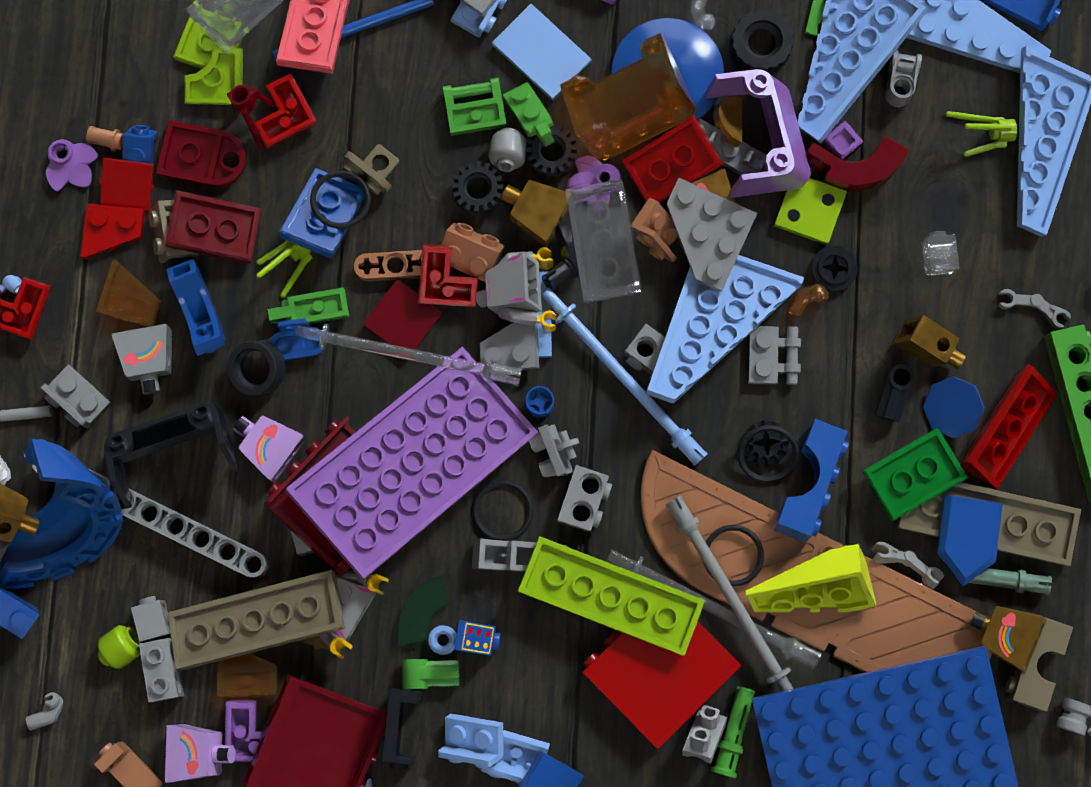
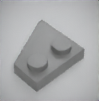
(512, 347)

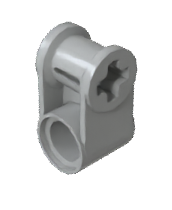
(902, 73)

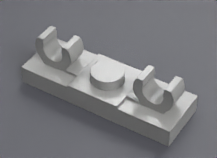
(741, 159)

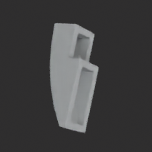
(502, 555)

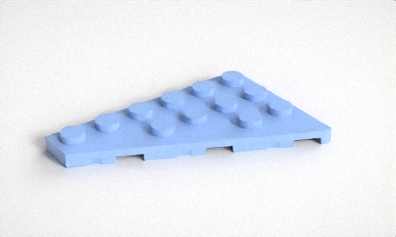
(849, 53)

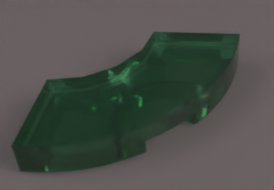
(420, 609)

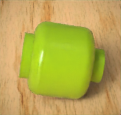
(119, 647)

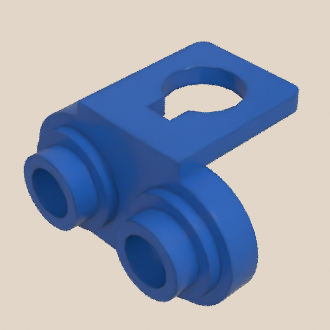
(291, 345)

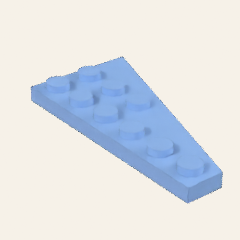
(974, 32)
(1050, 125)

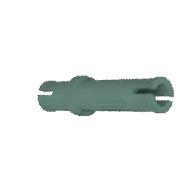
(1014, 580)

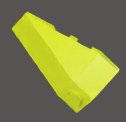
(826, 581)

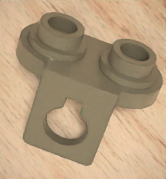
(375, 180)

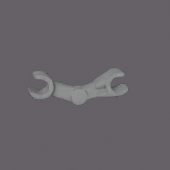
(1038, 302)
(889, 554)

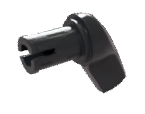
(567, 264)

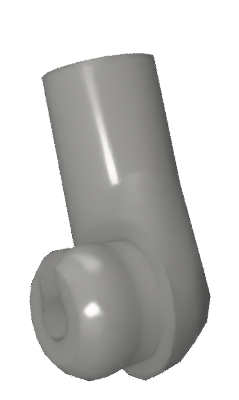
(49, 714)

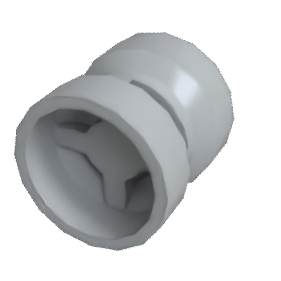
(1074, 716)

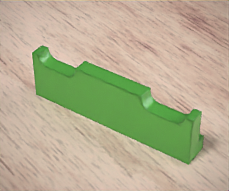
(815, 17)

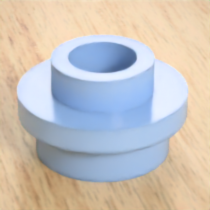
(433, 640)

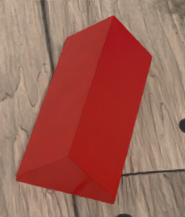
(1009, 427)

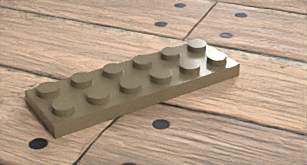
(1027, 524)
(256, 620)

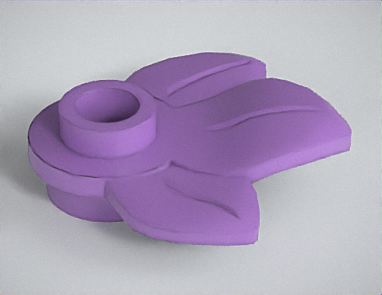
(72, 167)
(590, 172)

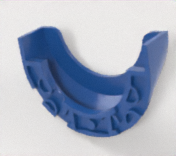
(73, 526)

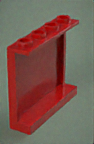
(657, 685)

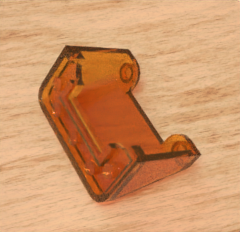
(630, 102)

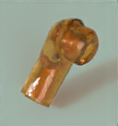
(806, 295)

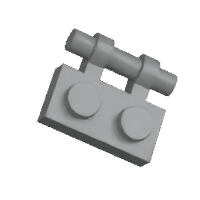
(763, 356)

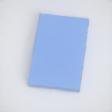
(541, 51)

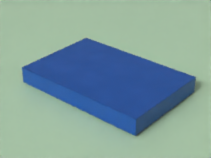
(336, 201)

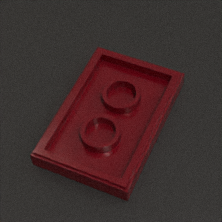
(213, 227)

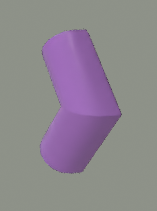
(241, 728)

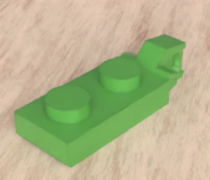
(530, 113)
(314, 307)

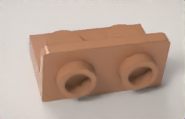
(655, 230)

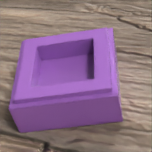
(843, 140)

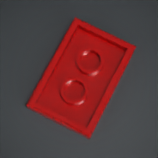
(677, 154)

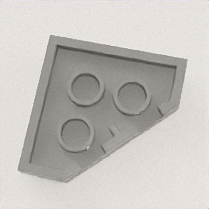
(708, 231)

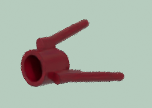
(244, 102)

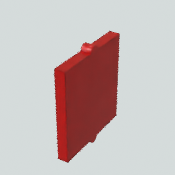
(126, 183)

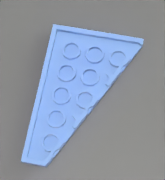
(715, 322)

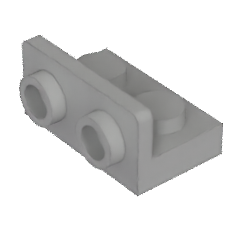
(77, 397)

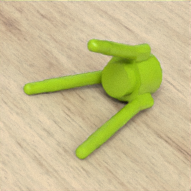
(999, 129)
(292, 250)

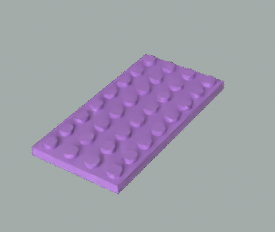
(410, 464)

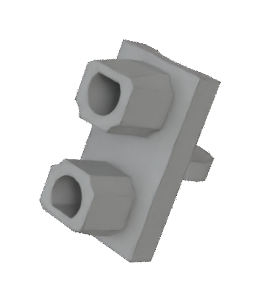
(559, 450)
(705, 734)

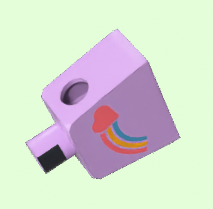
(268, 445)
(195, 753)

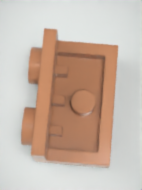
(472, 251)

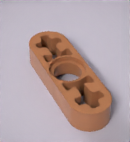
(387, 256)

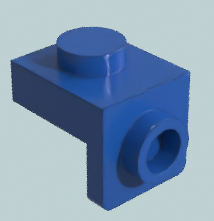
(139, 144)

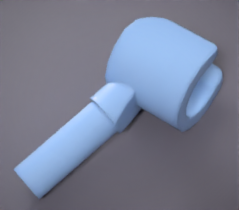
(10, 283)

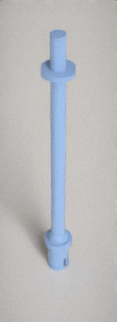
(680, 437)

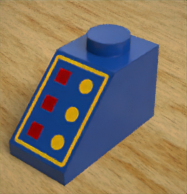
(476, 638)

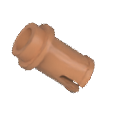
(105, 138)

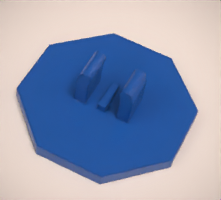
(953, 407)

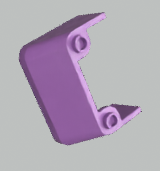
(787, 161)

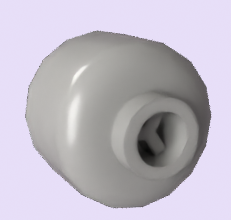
(507, 149)

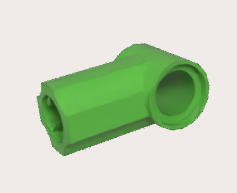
(425, 673)

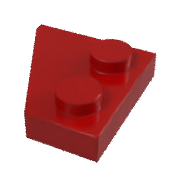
(110, 227)

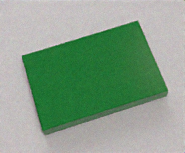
(914, 474)

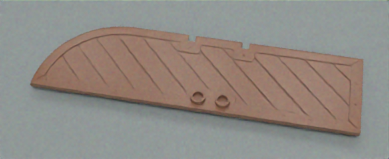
(901, 629)

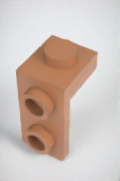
(126, 766)

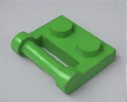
(475, 115)

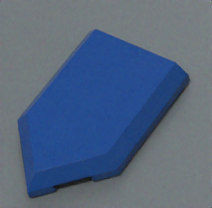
(969, 536)

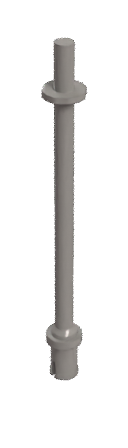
(689, 527)

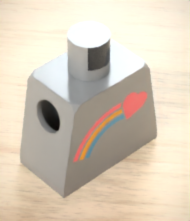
(145, 355)

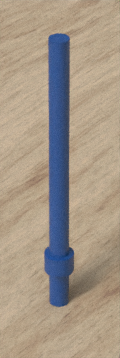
(381, 17)

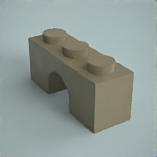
(1029, 687)

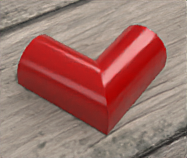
(292, 114)
(437, 285)
(25, 313)

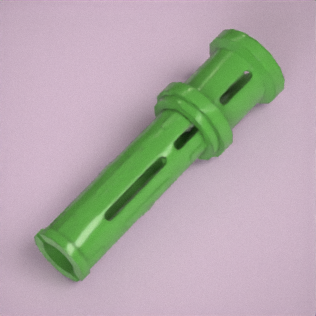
(730, 746)

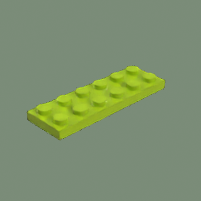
(611, 596)

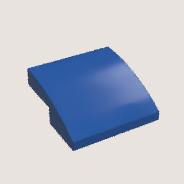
(550, 773)

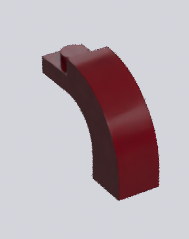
(860, 174)

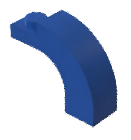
(197, 307)

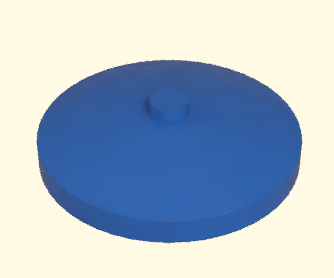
(692, 51)

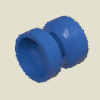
(542, 398)

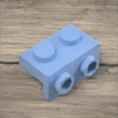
(517, 758)

